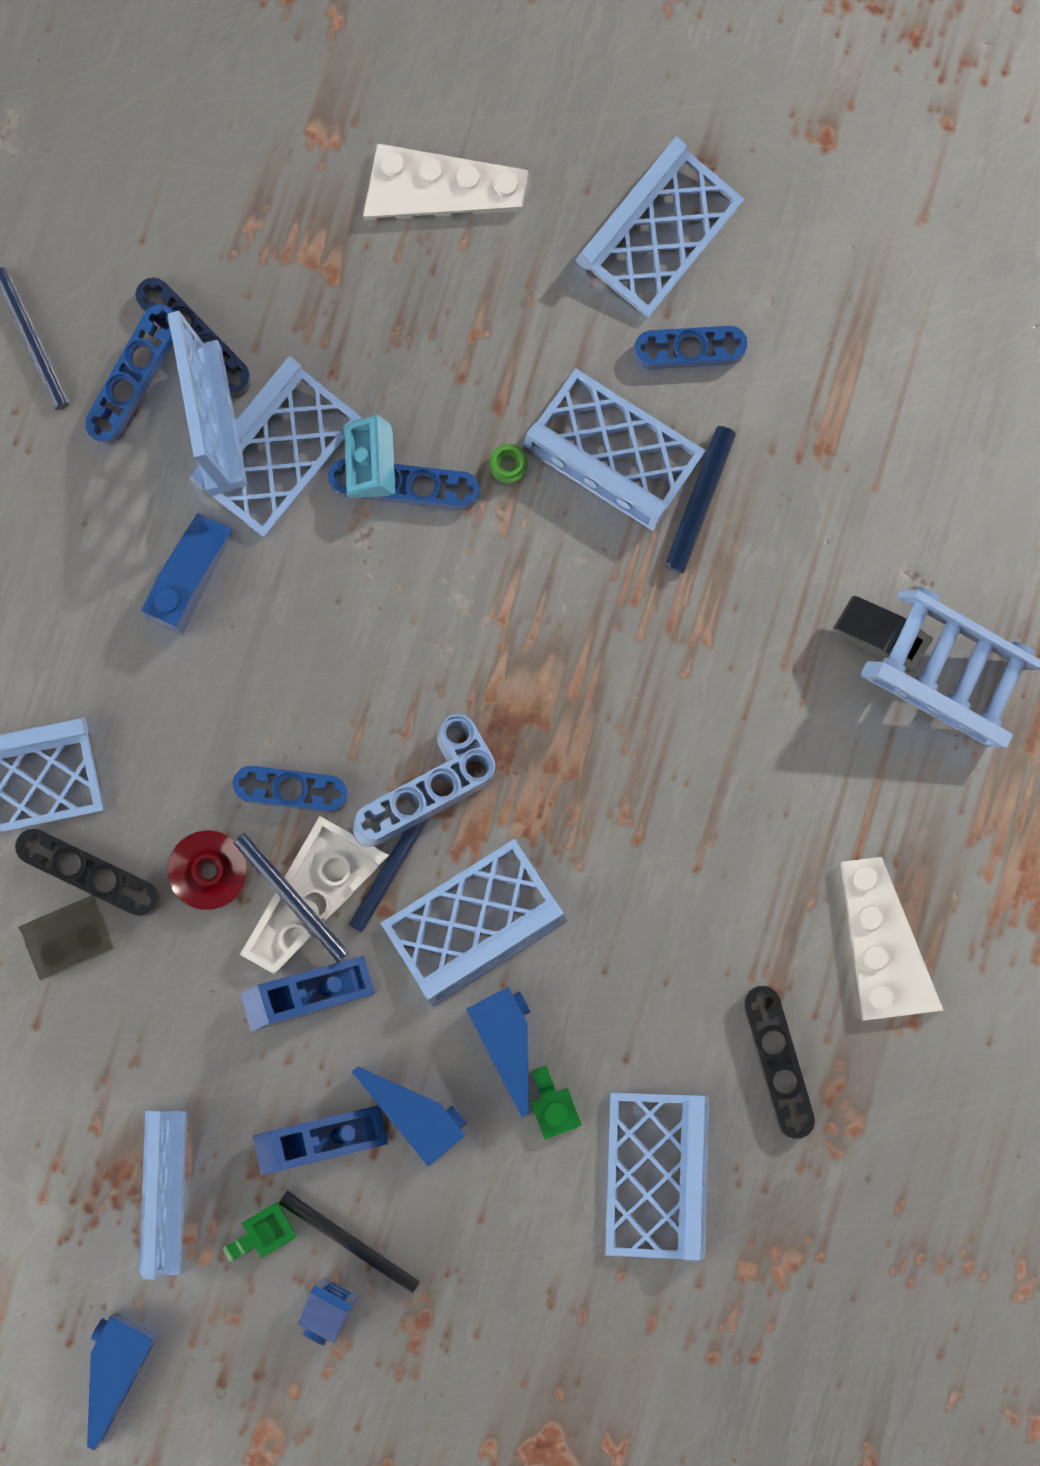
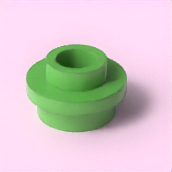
(508, 451)

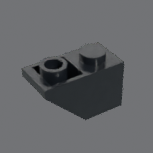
(877, 631)

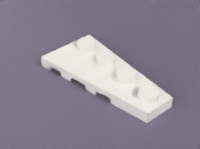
(427, 183)
(325, 876)
(885, 953)

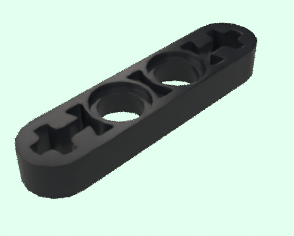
(88, 870)
(784, 1060)

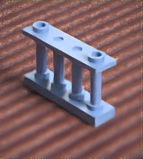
(923, 690)

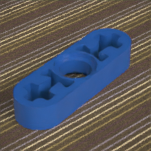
(719, 356)
(262, 775)

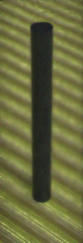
(349, 1241)

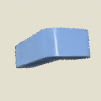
(420, 789)

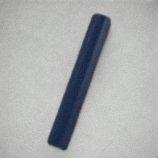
(700, 499)

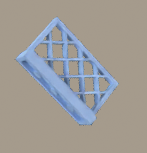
(632, 208)
(208, 408)
(256, 417)
(595, 475)
(35, 741)
(491, 951)
(692, 1176)
(163, 1194)

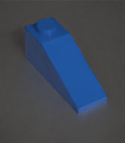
(186, 574)
(306, 993)
(505, 1036)
(419, 1119)
(319, 1140)
(326, 1311)
(114, 1366)

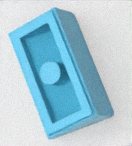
(369, 458)

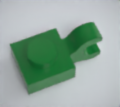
(554, 1108)
(264, 1231)

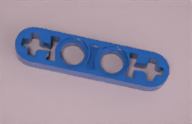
(126, 370)
(406, 475)

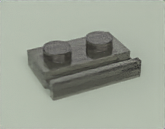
(66, 938)

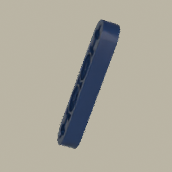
(168, 296)

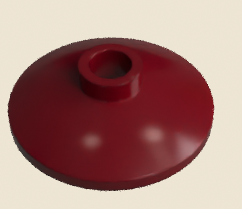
(187, 864)

